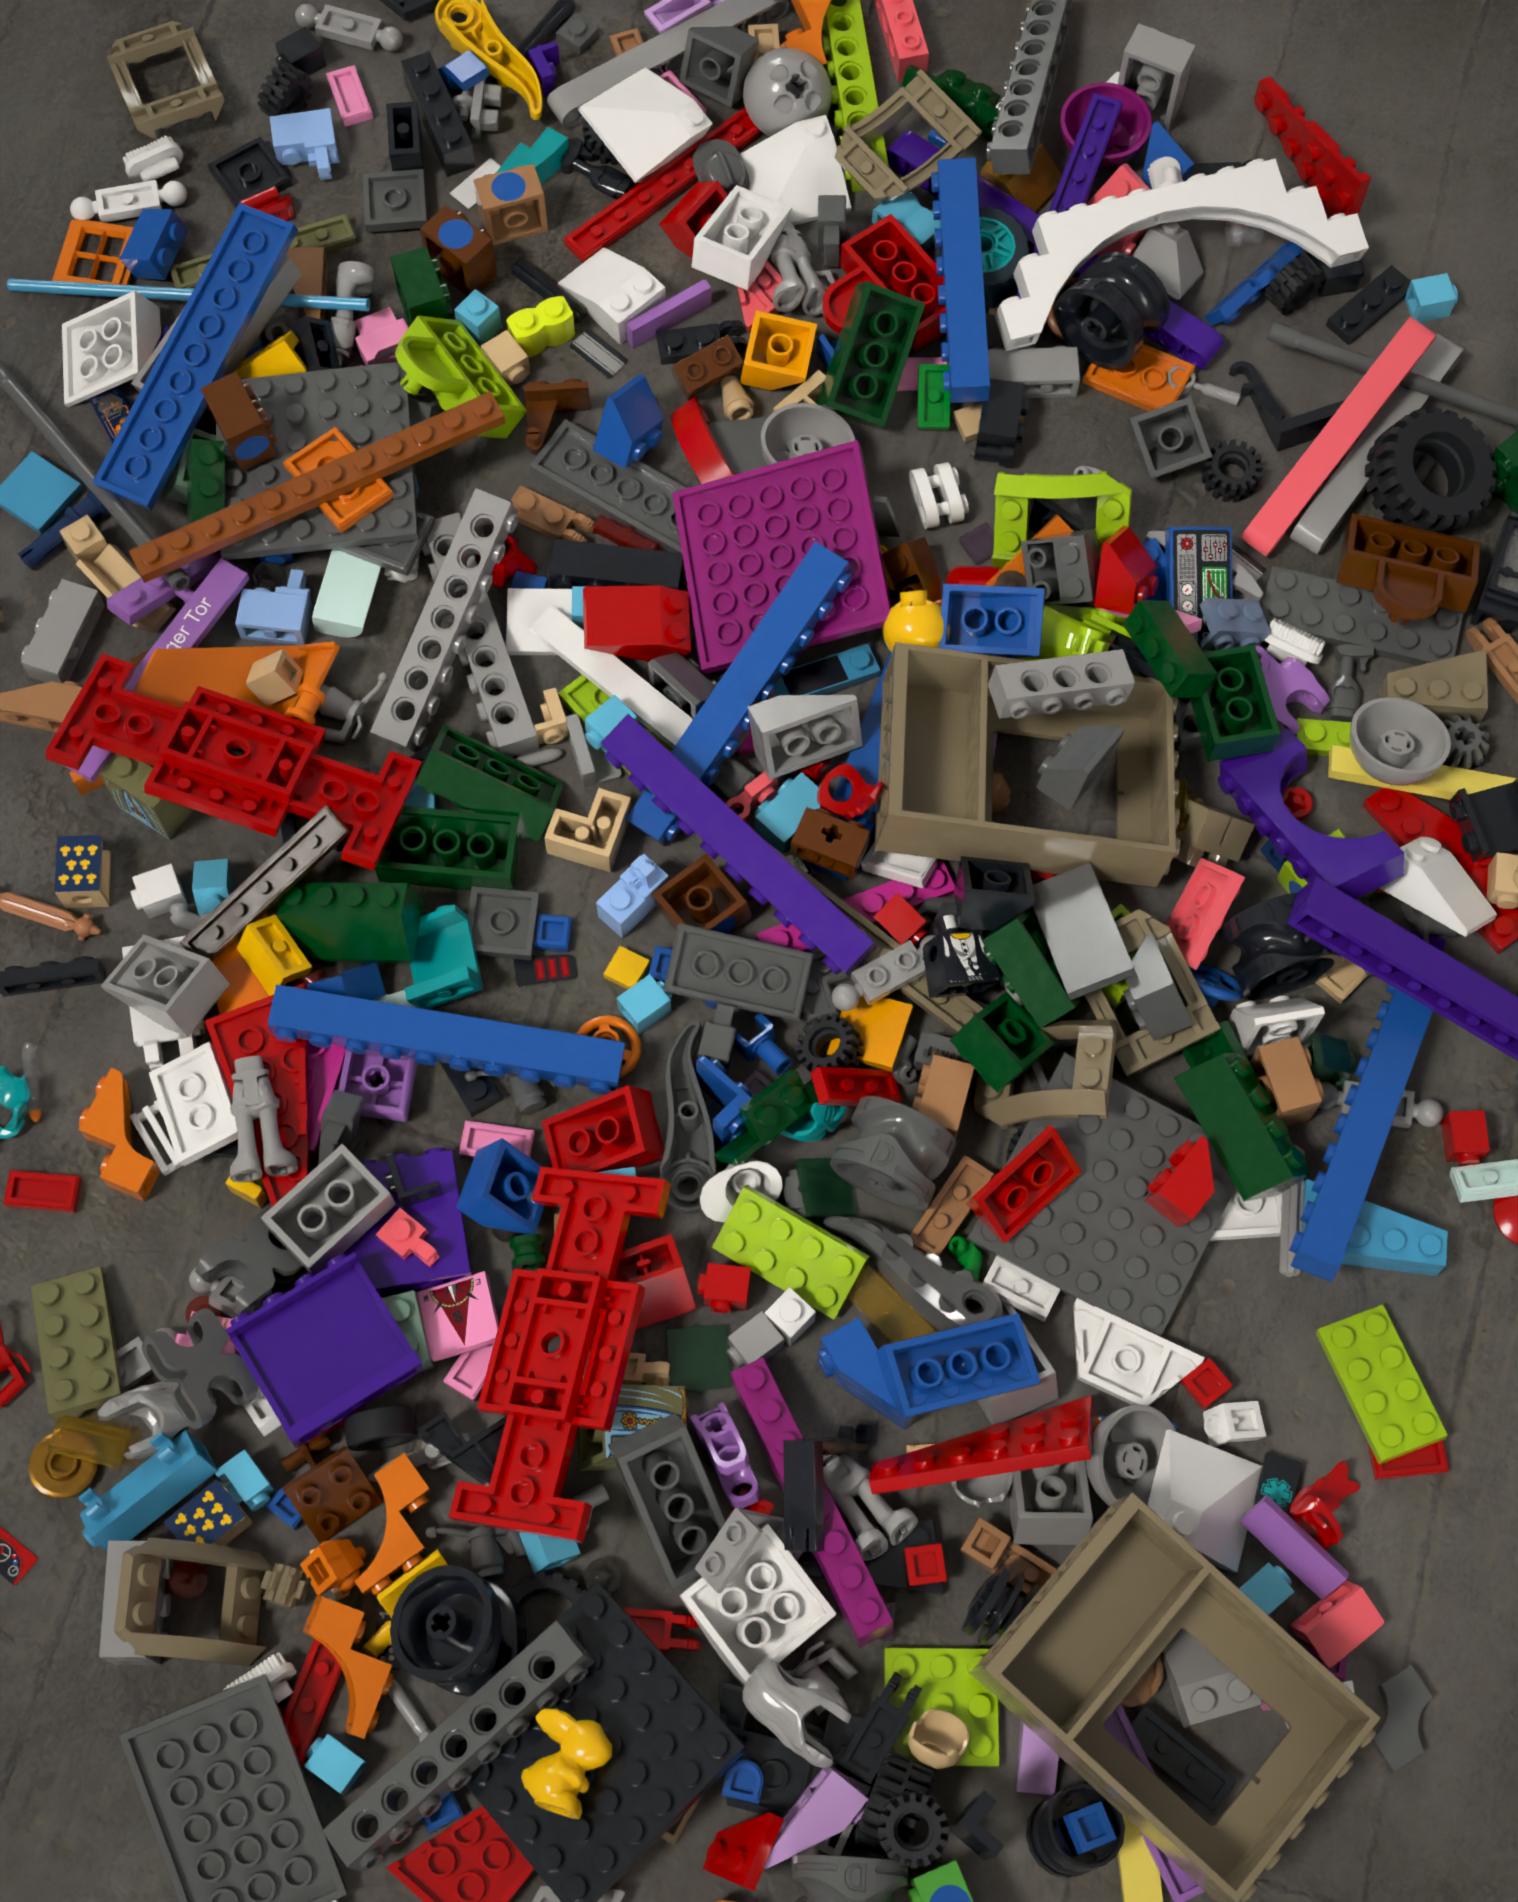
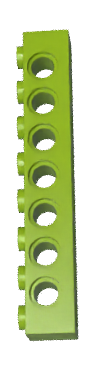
(851, 71)

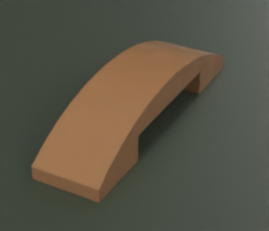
(993, 1547)

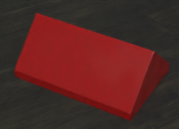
(1025, 1185)

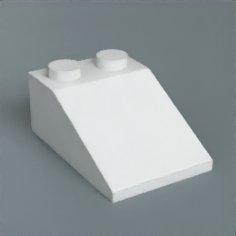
(739, 237)
(613, 291)
(1440, 887)
(1274, 1021)

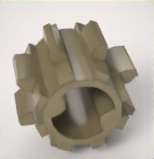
(284, 1586)

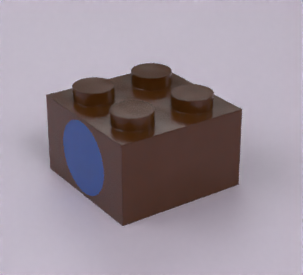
(461, 250)
(240, 420)
(702, 899)

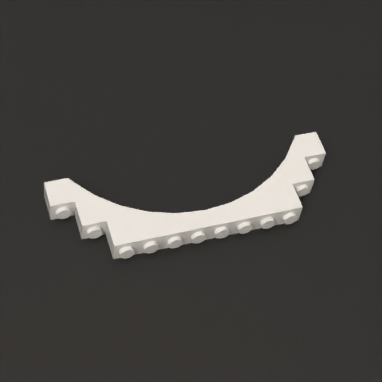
(1241, 195)

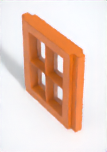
(72, 246)

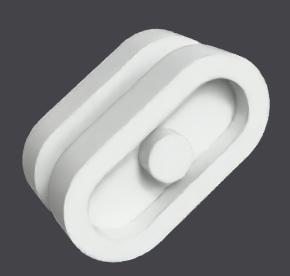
(947, 482)

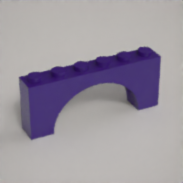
(1346, 863)

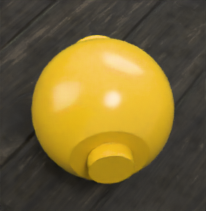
(914, 621)

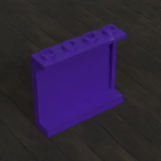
(438, 1216)
(323, 1348)

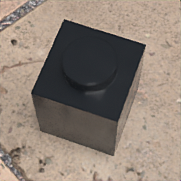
(301, 51)

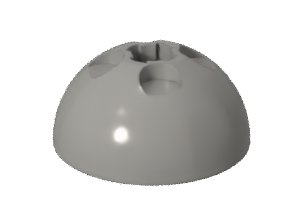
(772, 96)
(800, 431)
(1398, 741)
(1127, 1452)

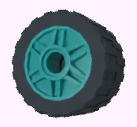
(1002, 248)

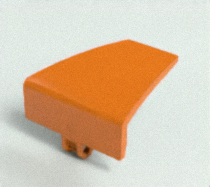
(177, 672)

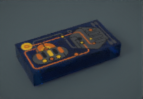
(111, 411)

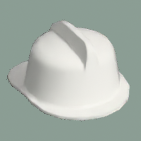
(724, 1188)

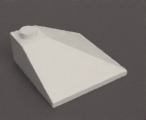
(645, 122)
(797, 168)
(108, 346)
(1204, 1497)
(761, 1611)

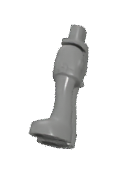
(789, 256)
(352, 280)
(256, 1100)
(847, 1480)

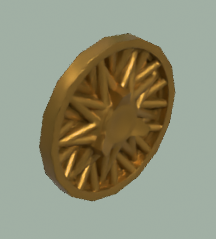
(59, 1474)

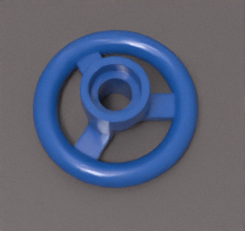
(1212, 987)

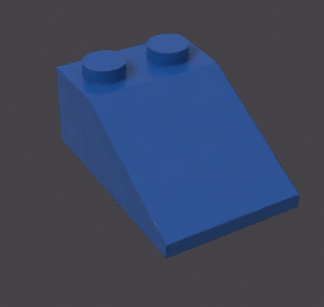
(993, 620)
(853, 1363)

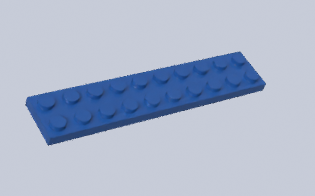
(195, 356)

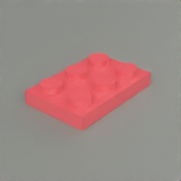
(1203, 909)

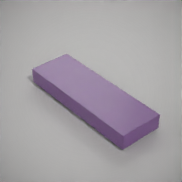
(668, 313)
(1294, 1547)

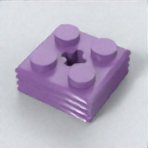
(392, 1097)

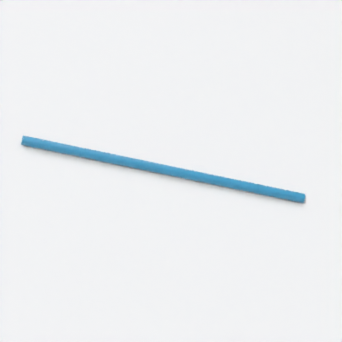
(172, 293)

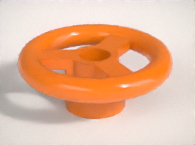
(604, 1022)

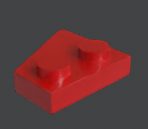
(743, 1850)

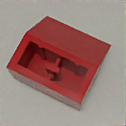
(1186, 1185)
(660, 1271)

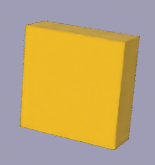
(626, 968)
(248, 1191)

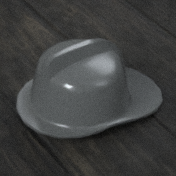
(720, 162)

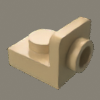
(555, 724)

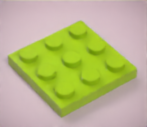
(946, 1687)

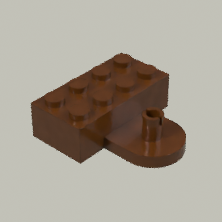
(1408, 567)

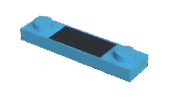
(830, 673)

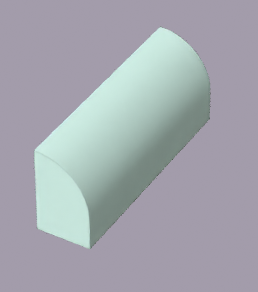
(345, 595)

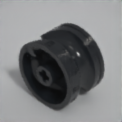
(1112, 309)
(1273, 953)
(456, 1629)

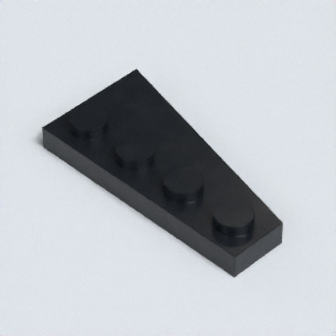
(889, 1568)

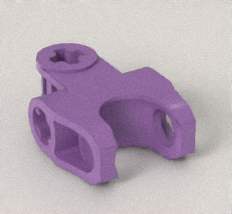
(1291, 683)
(727, 1454)

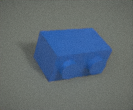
(153, 244)

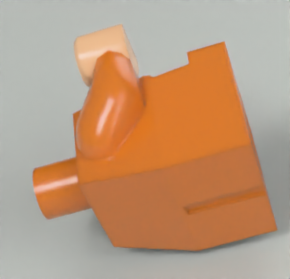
(334, 1567)

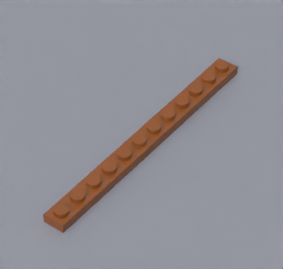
(316, 487)

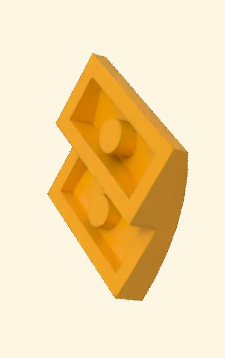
(881, 1029)

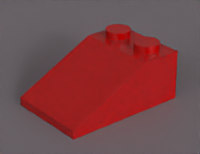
(636, 621)
(606, 1133)

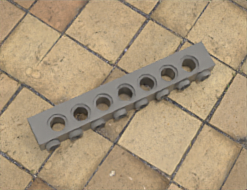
(481, 511)
(519, 735)

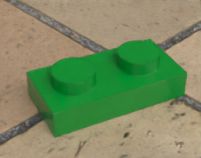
(932, 400)

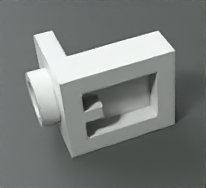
(1234, 1423)

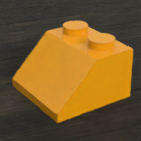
(777, 351)

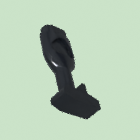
(602, 178)

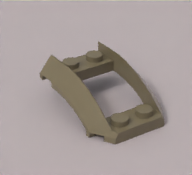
(174, 108)
(934, 108)
(1139, 1049)
(1090, 1082)
(239, 1611)

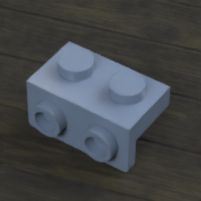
(1233, 623)

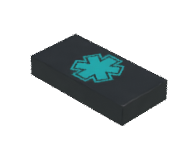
(1278, 1480)

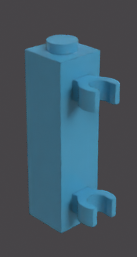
(146, 1491)

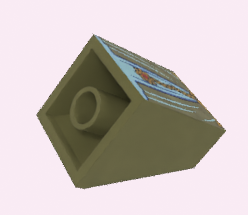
(126, 782)
(635, 1409)

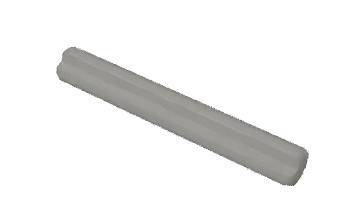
(1290, 1223)

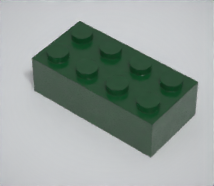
(871, 354)

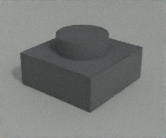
(577, 34)

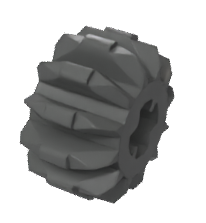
(1467, 742)

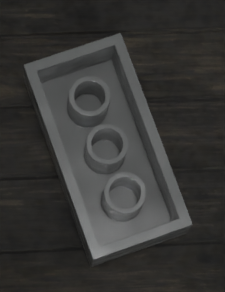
(669, 1495)

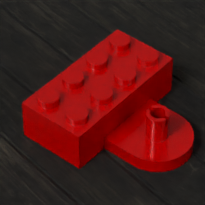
(892, 260)

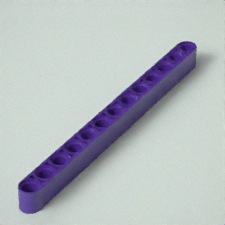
(1182, 333)

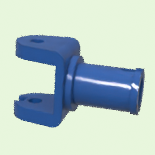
(764, 1047)

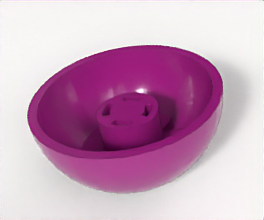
(1131, 127)

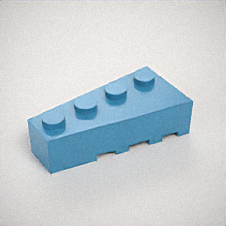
(1391, 1240)

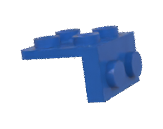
(729, 1095)

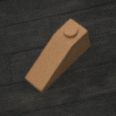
(314, 278)
(39, 705)

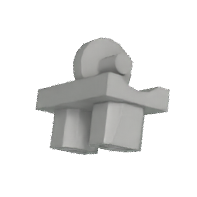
(480, 118)

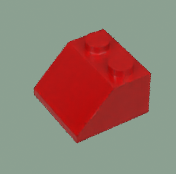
(692, 214)
(1124, 573)

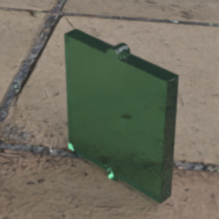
(823, 1189)
(698, 1357)

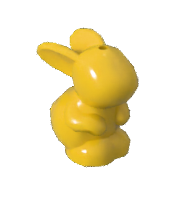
(561, 1776)

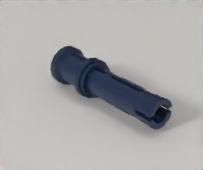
(52, 539)

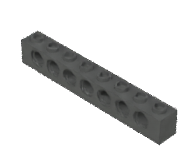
(1029, 86)
(349, 1830)

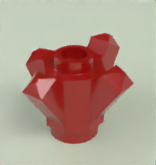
(511, 562)

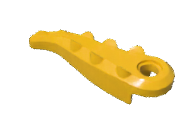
(491, 47)

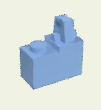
(306, 138)
(276, 615)
(631, 896)

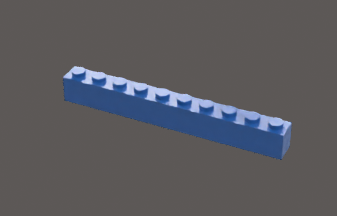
(750, 679)
(446, 1038)
(1360, 1137)

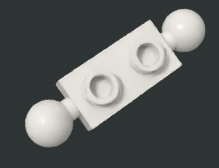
(128, 200)

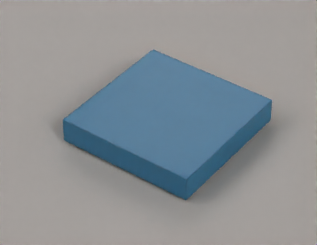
(37, 492)

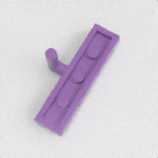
(143, 598)

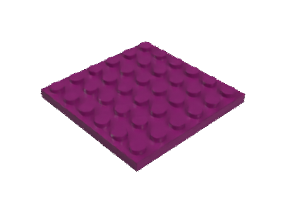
(753, 531)

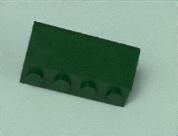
(489, 782)
(451, 849)
(353, 921)
(1242, 1126)

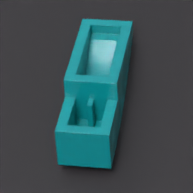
(544, 154)

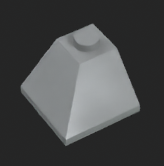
(1171, 256)

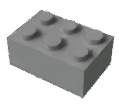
(1157, 71)
(328, 1210)
(111, 1646)

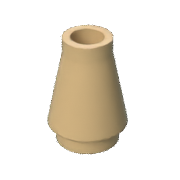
(736, 401)

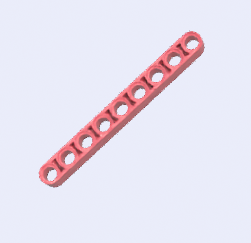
(1338, 436)

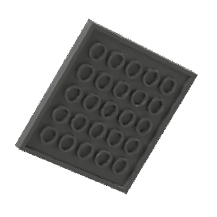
(302, 406)
(1099, 1231)

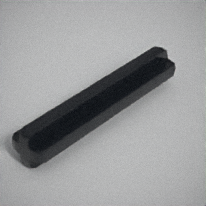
(546, 26)
(546, 287)

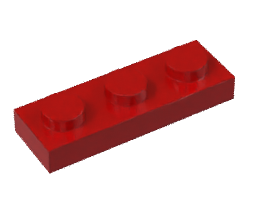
(849, 1085)

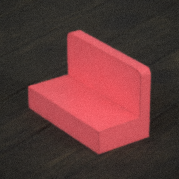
(1338, 1623)

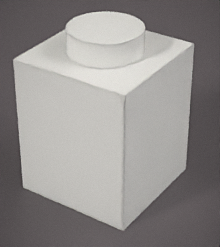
(157, 891)
(791, 1316)

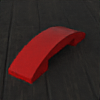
(699, 442)

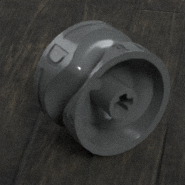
(894, 1153)
(847, 1878)

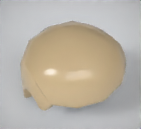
(938, 1739)

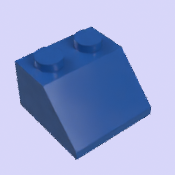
(629, 423)
(502, 1189)

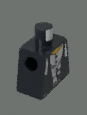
(958, 963)

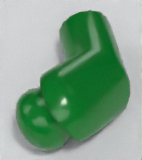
(967, 1255)

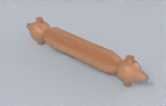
(48, 915)

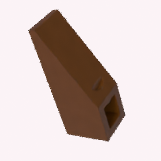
(913, 568)

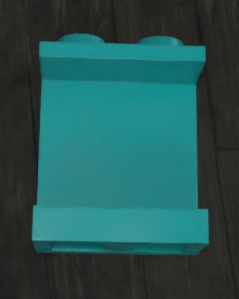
(443, 959)

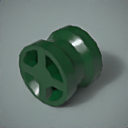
(528, 1252)

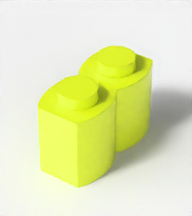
(542, 326)

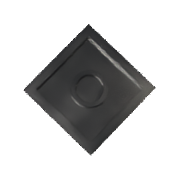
(249, 171)

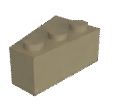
(1444, 686)

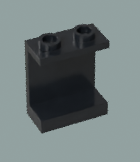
(1487, 820)

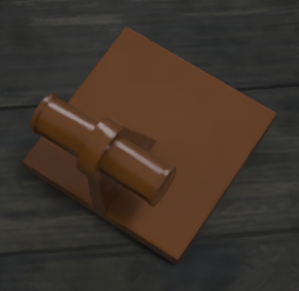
(544, 400)
(331, 1491)

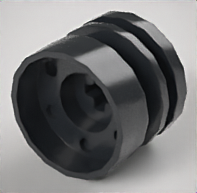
(996, 1604)
(1047, 1835)

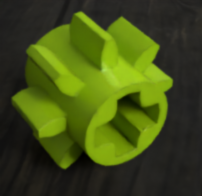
(1086, 641)

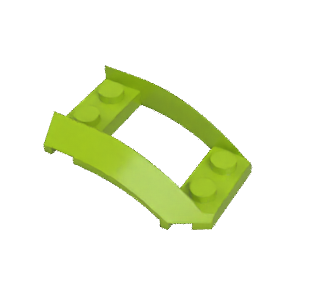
(1013, 506)

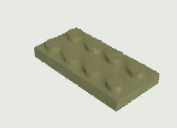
(76, 1342)

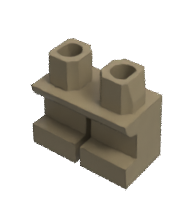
(1212, 831)

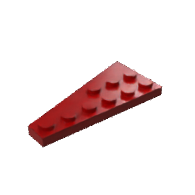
(1312, 152)
(1409, 818)
(246, 1034)
(1029, 1442)
(465, 1863)

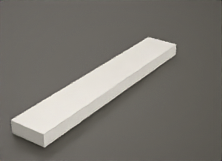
(611, 676)

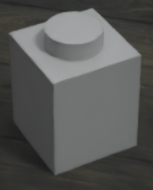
(754, 1340)

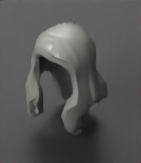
(155, 1407)
(783, 1704)

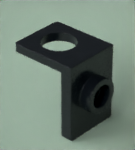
(410, 1196)

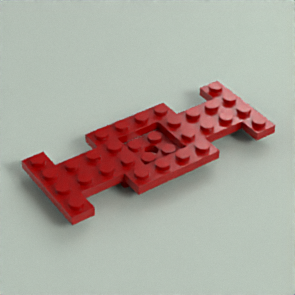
(277, 764)
(543, 1388)

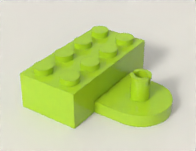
(455, 368)

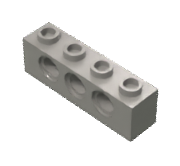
(1061, 684)

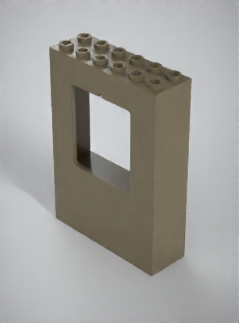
(940, 771)
(1097, 1634)

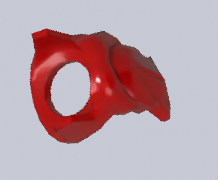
(862, 797)
(1316, 1503)

